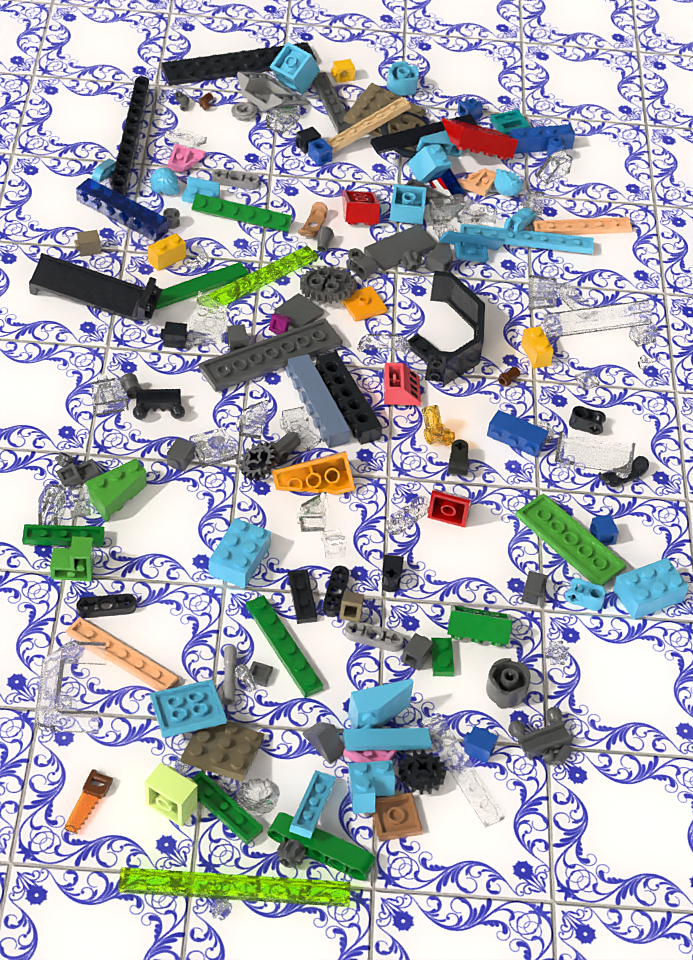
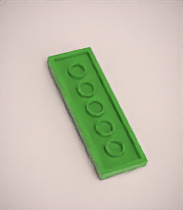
(570, 540)

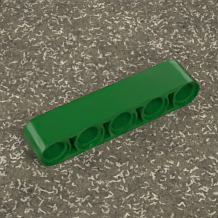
(326, 848)

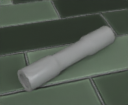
(230, 657)

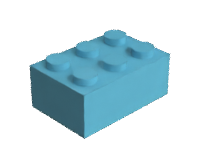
(239, 553)
(650, 588)

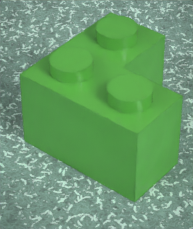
(74, 563)

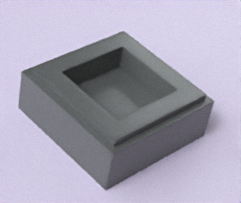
(261, 673)

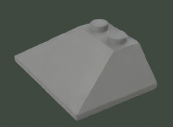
(267, 91)

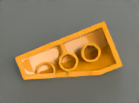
(318, 475)

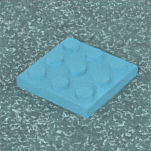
(187, 708)

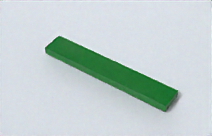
(202, 283)

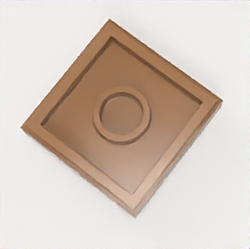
(396, 817)

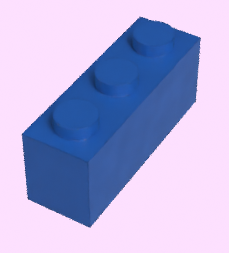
(517, 433)

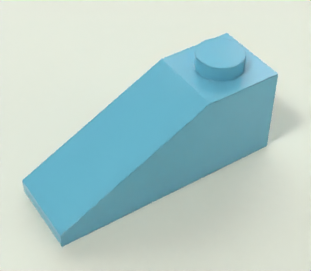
(442, 139)

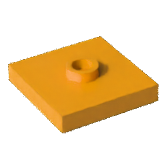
(364, 304)

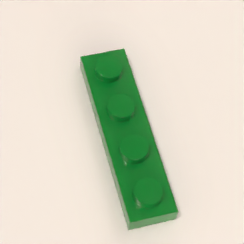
(60, 534)
(226, 809)

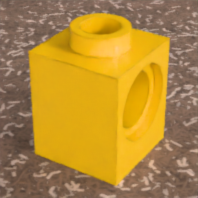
(343, 70)

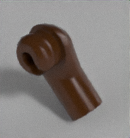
(203, 101)

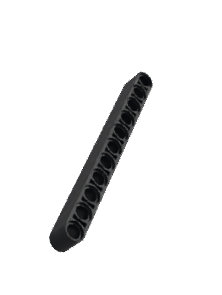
(131, 136)

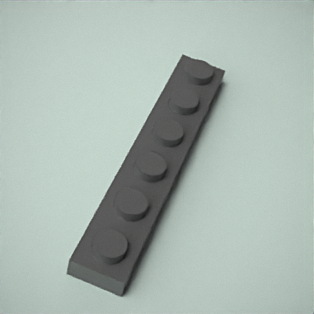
(331, 102)

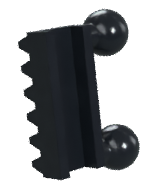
(158, 398)

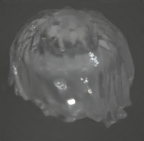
(258, 796)

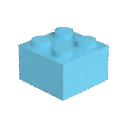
(408, 204)

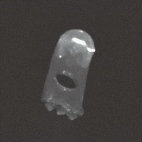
(573, 296)
(394, 342)

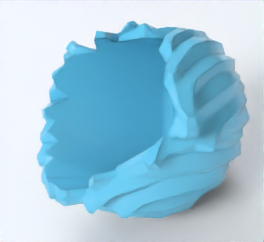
(164, 180)
(507, 182)

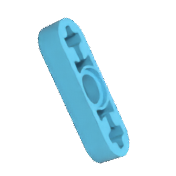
(104, 170)

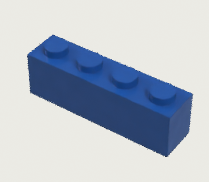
(537, 138)

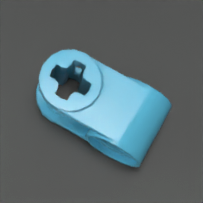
(587, 594)

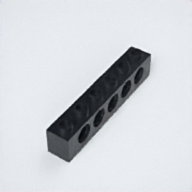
(349, 398)

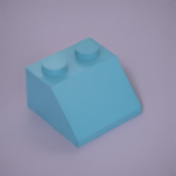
(429, 162)

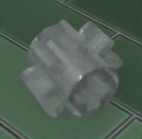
(556, 653)

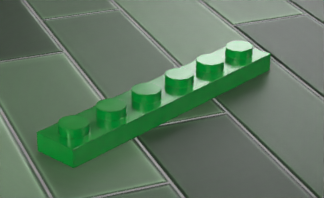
(242, 213)
(284, 646)

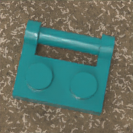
(508, 119)

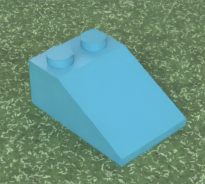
(378, 705)

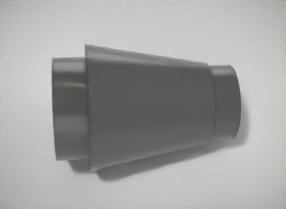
(324, 238)

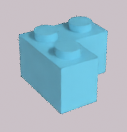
(367, 781)

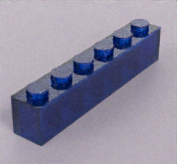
(122, 209)

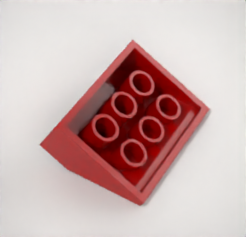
(480, 139)

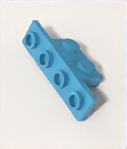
(470, 246)

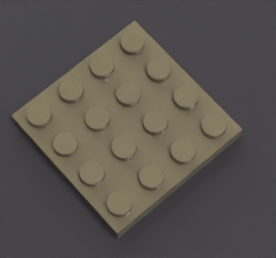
(373, 100)

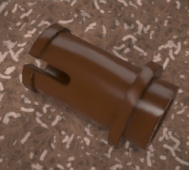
(506, 378)

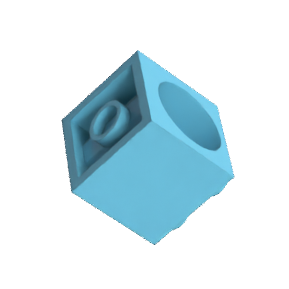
(295, 68)

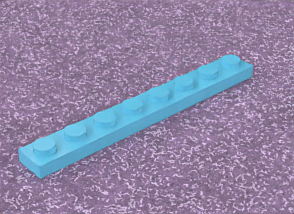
(533, 239)

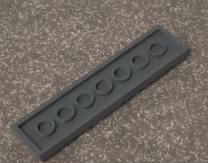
(269, 354)

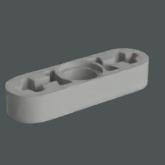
(225, 178)
(378, 643)

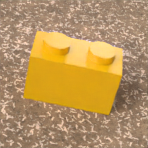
(166, 252)
(537, 347)

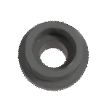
(64, 459)

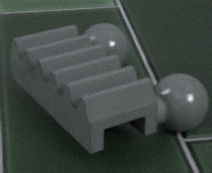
(543, 739)

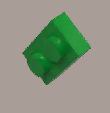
(442, 657)

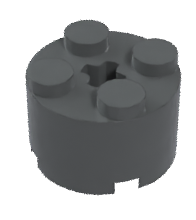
(508, 683)

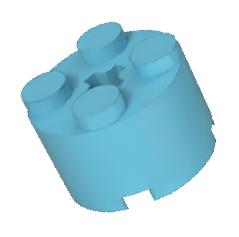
(402, 78)

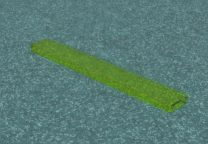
(264, 276)

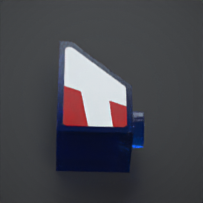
(446, 183)

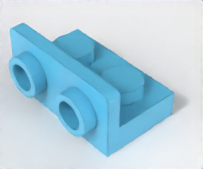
(202, 187)

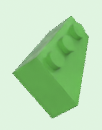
(116, 487)

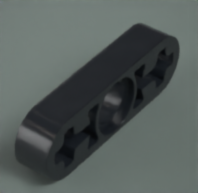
(333, 583)
(91, 612)

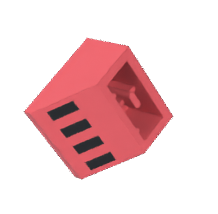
(400, 385)

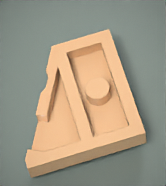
(479, 182)

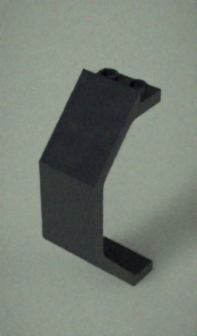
(445, 365)

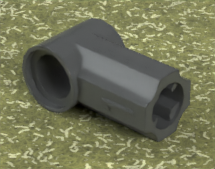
(285, 446)

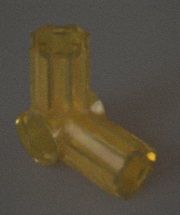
(435, 430)

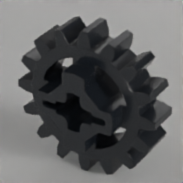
(258, 461)
(422, 772)

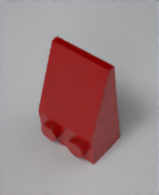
(360, 207)

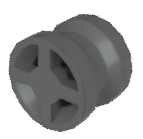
(173, 217)

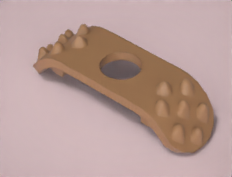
(317, 215)

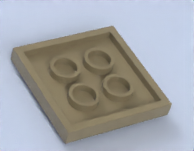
(223, 750)

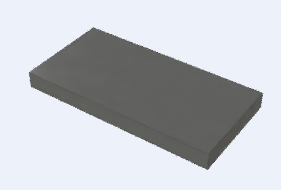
(389, 251)

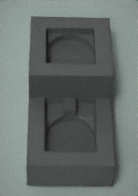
(78, 475)

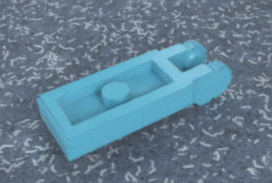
(520, 219)

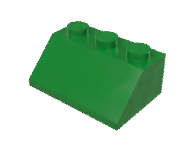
(479, 625)

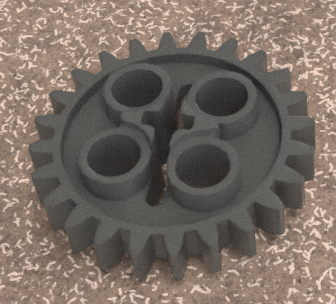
(327, 284)

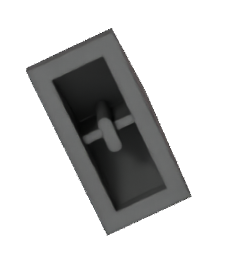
(325, 740)

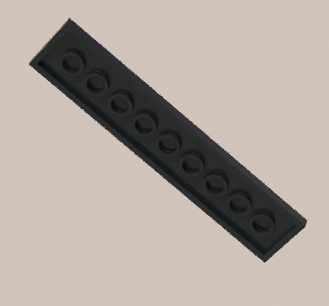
(224, 65)

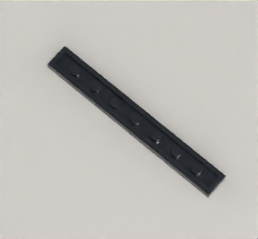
(412, 136)

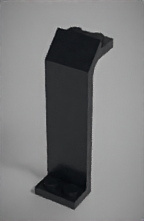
(95, 288)

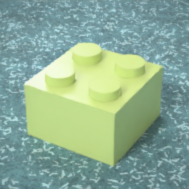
(171, 794)

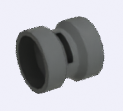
(130, 385)

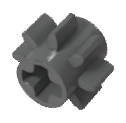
(411, 260)
(290, 853)

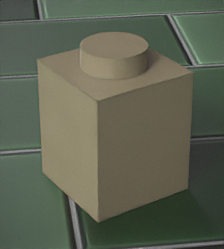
(88, 243)
(351, 606)

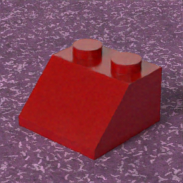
(449, 507)

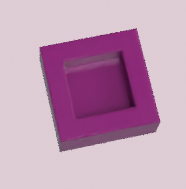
(279, 323)

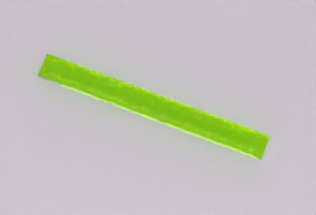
(234, 887)

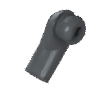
(183, 100)

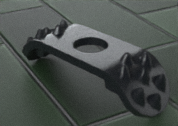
(639, 468)

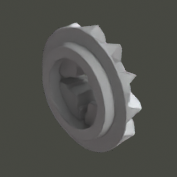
(239, 111)

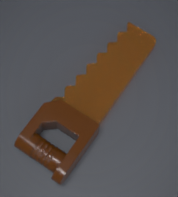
(88, 800)

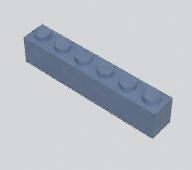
(318, 401)

